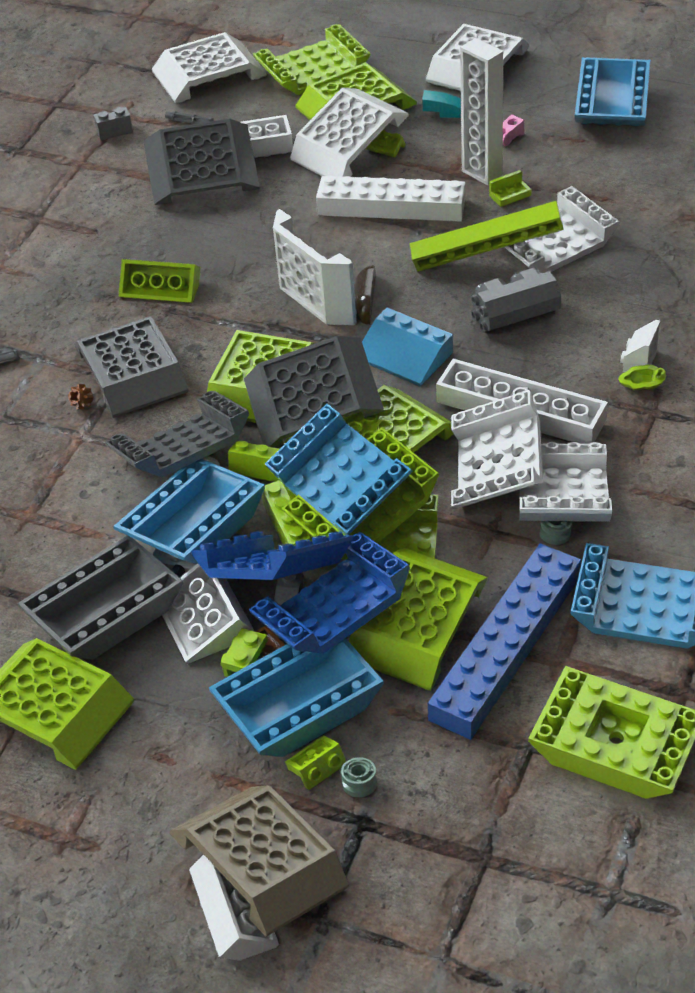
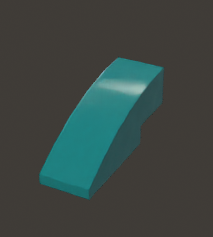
(446, 104)

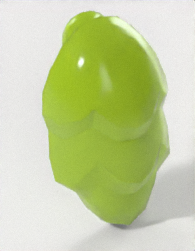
(643, 377)

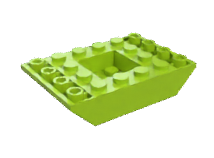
(591, 711)

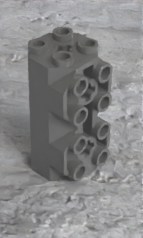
(523, 298)

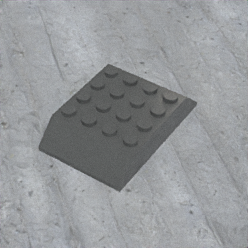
(104, 599)

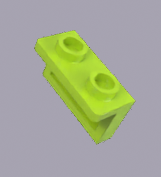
(509, 189)
(243, 651)

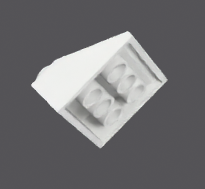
(204, 615)

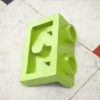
(387, 143)
(317, 761)

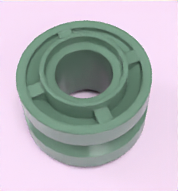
(555, 531)
(359, 777)

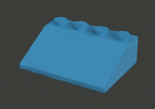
(406, 346)

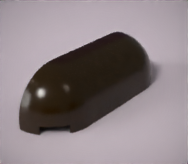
(364, 293)

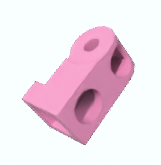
(510, 130)

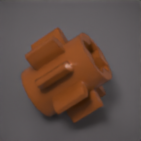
(80, 396)

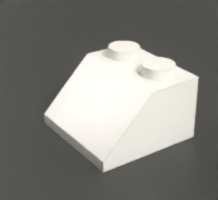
(642, 346)

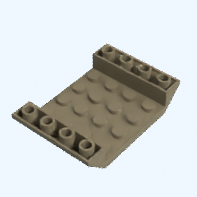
(266, 855)

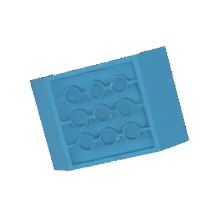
(337, 470)
(635, 600)

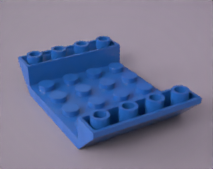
(257, 559)
(339, 599)

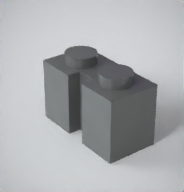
(113, 124)

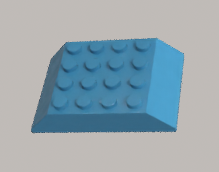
(612, 91)
(193, 509)
(297, 695)

